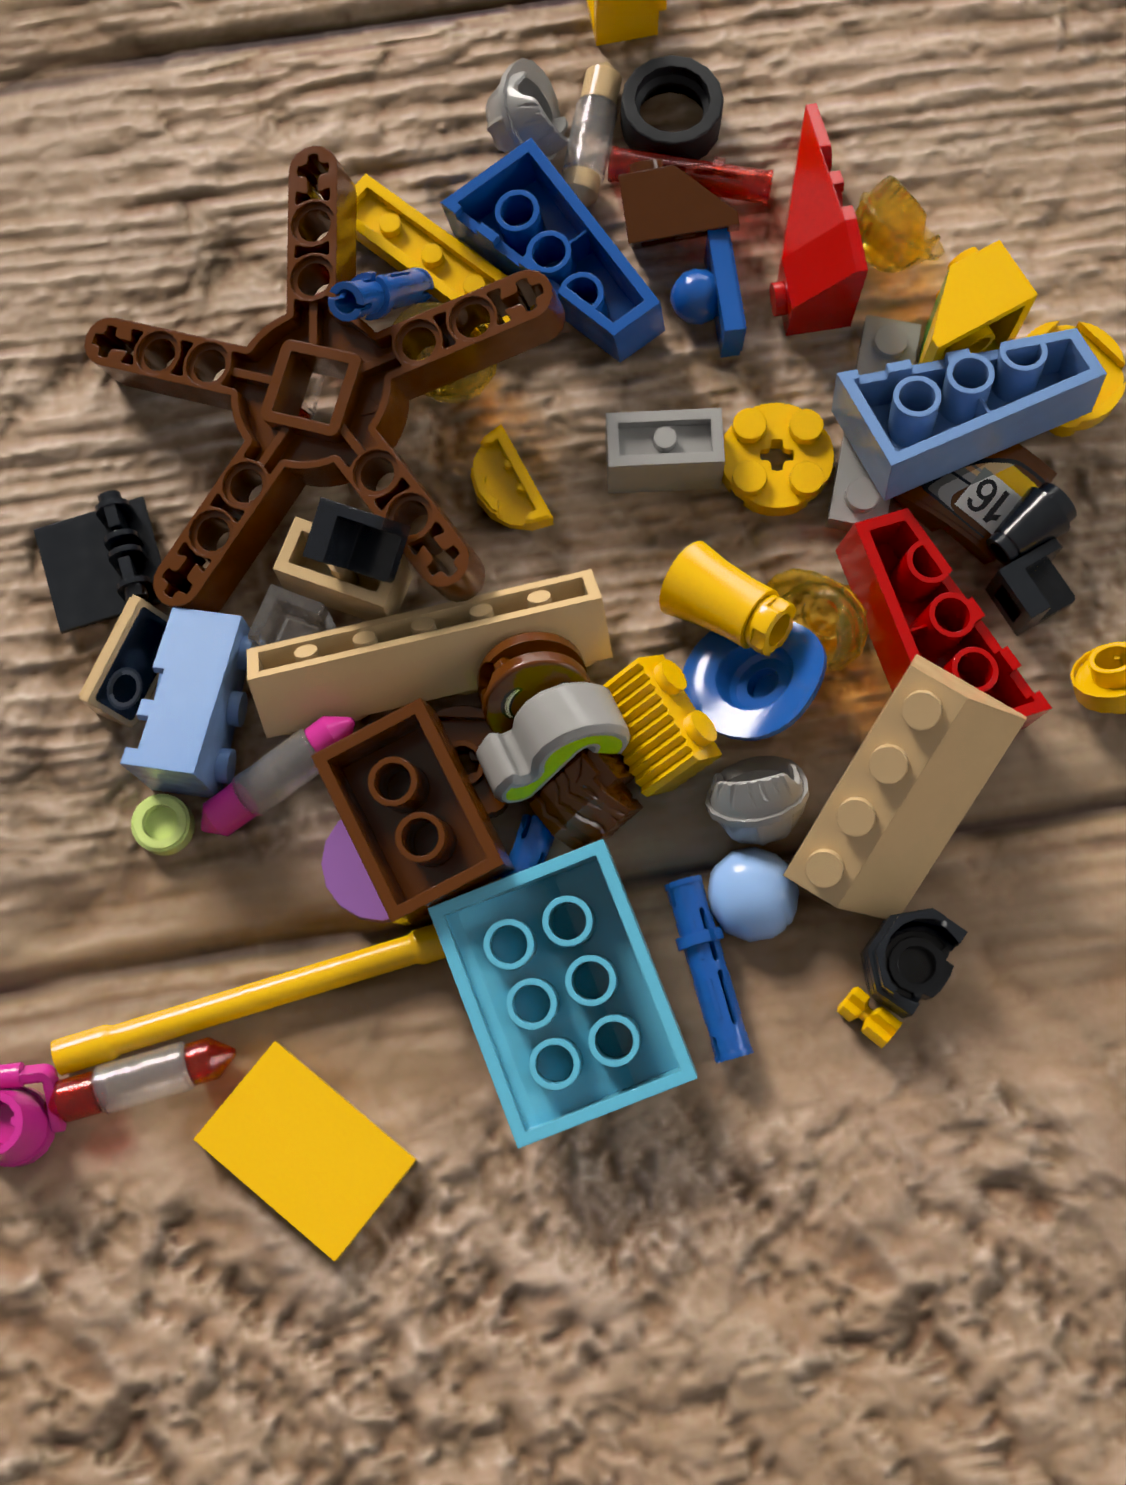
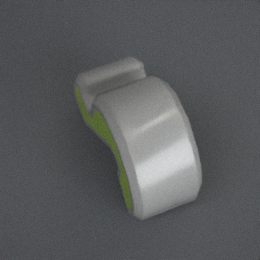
(548, 735)

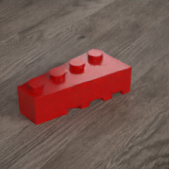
(923, 612)

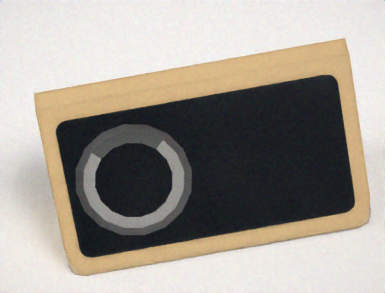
(125, 664)

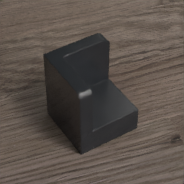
(356, 540)
(1030, 588)

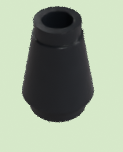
(1033, 521)

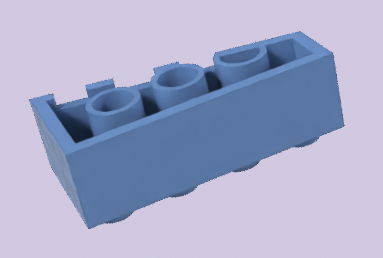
(960, 409)

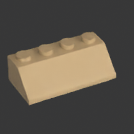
(904, 792)

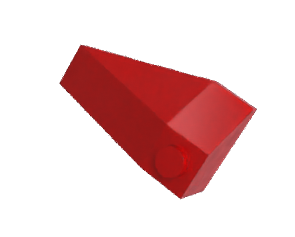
(822, 243)

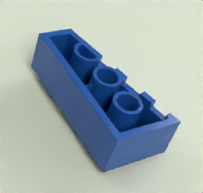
(531, 219)

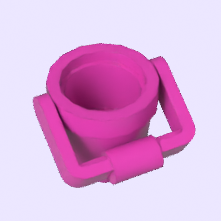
(24, 1122)

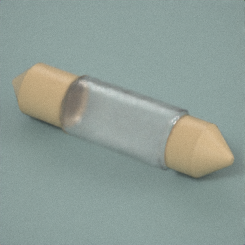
(592, 132)

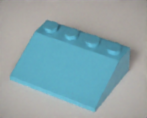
(562, 993)

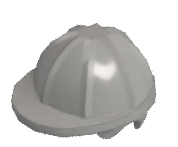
(525, 109)
(758, 799)

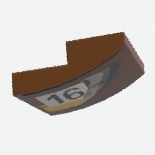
(977, 497)

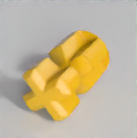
(877, 1024)

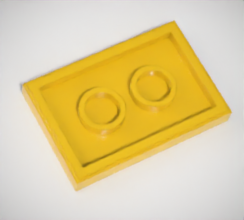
(305, 1150)

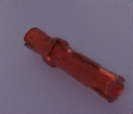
(718, 177)

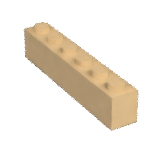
(416, 652)

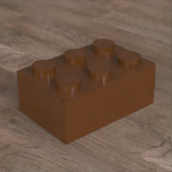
(412, 812)

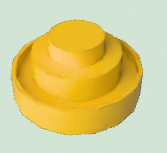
(1101, 678)

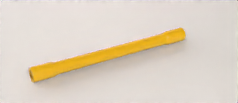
(110, 1041)

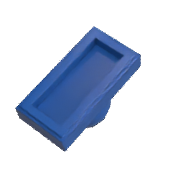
(714, 294)

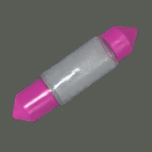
(272, 776)

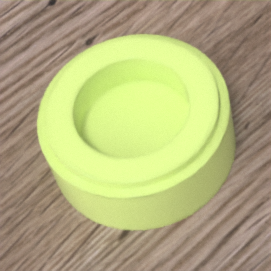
(162, 824)

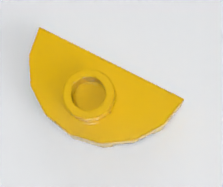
(505, 485)

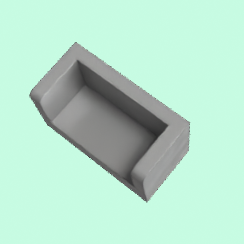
(664, 450)

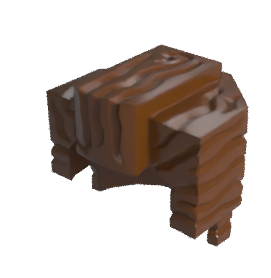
(586, 799)

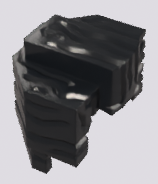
(909, 959)

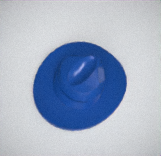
(755, 693)

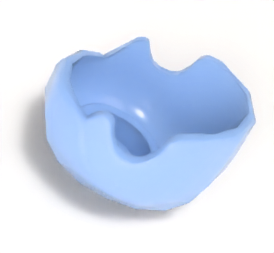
(752, 895)

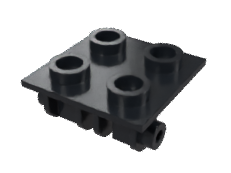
(99, 561)

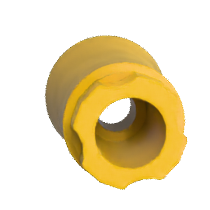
(725, 600)

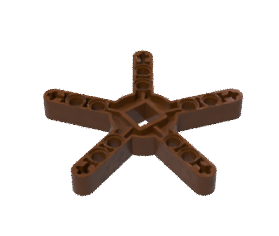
(270, 379)

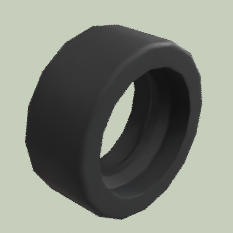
(677, 76)

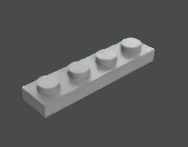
(853, 491)

